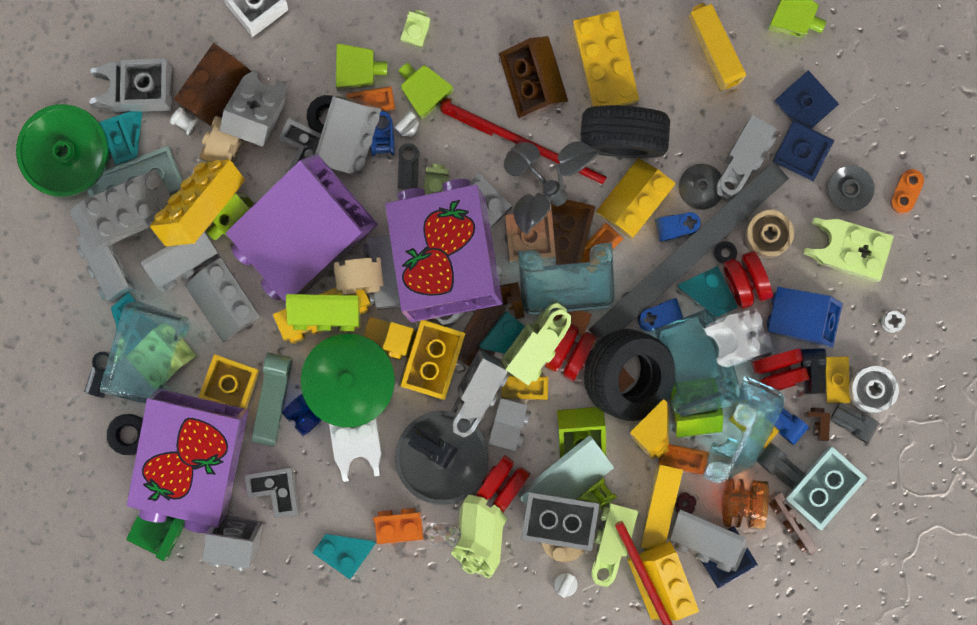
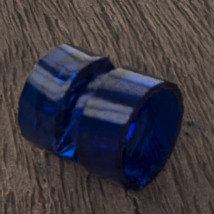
(302, 415)

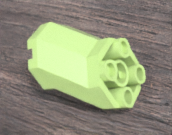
(480, 536)

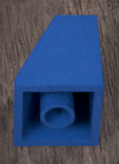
(804, 316)

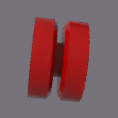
(747, 279)
(572, 352)
(780, 371)
(503, 484)

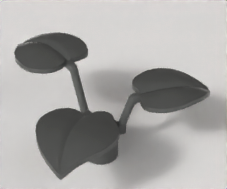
(531, 209)

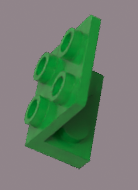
(156, 536)

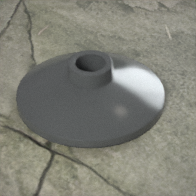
(861, 183)
(692, 193)

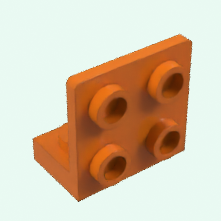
(398, 527)

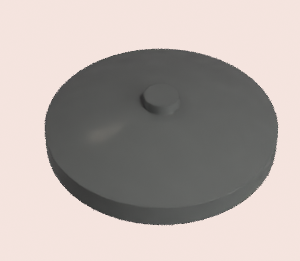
(431, 481)

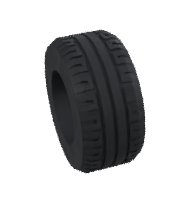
(626, 131)
(605, 365)

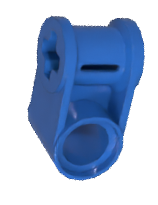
(383, 137)
(672, 226)
(663, 314)

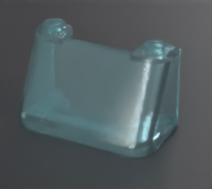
(571, 285)
(142, 351)
(698, 377)
(758, 412)

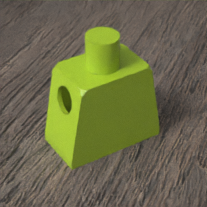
(796, 18)
(357, 67)
(423, 89)
(235, 209)

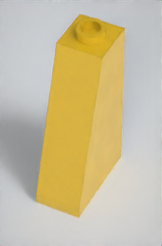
(717, 47)
(660, 506)

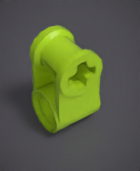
(594, 495)

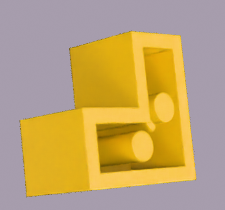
(391, 337)

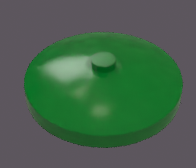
(62, 150)
(347, 380)

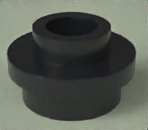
(725, 245)

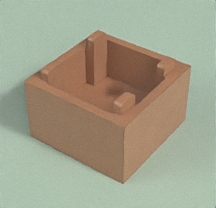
(538, 239)

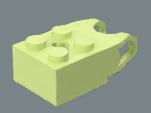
(843, 247)
(536, 344)
(610, 545)

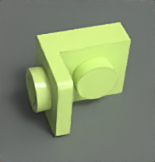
(416, 28)
(435, 178)

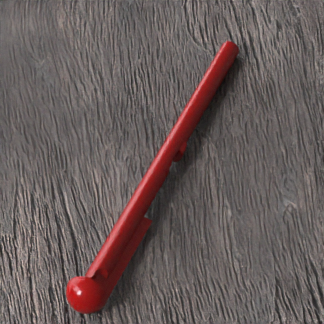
(489, 128)
(643, 574)

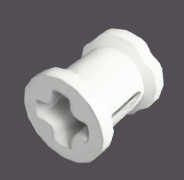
(185, 121)
(889, 327)

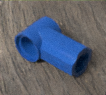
(790, 427)

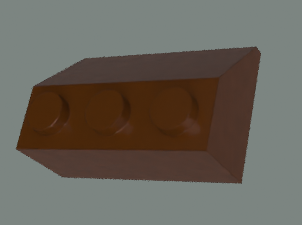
(533, 76)
(211, 84)

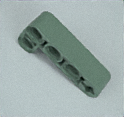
(272, 398)

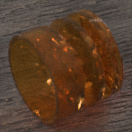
(745, 503)

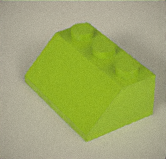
(323, 311)

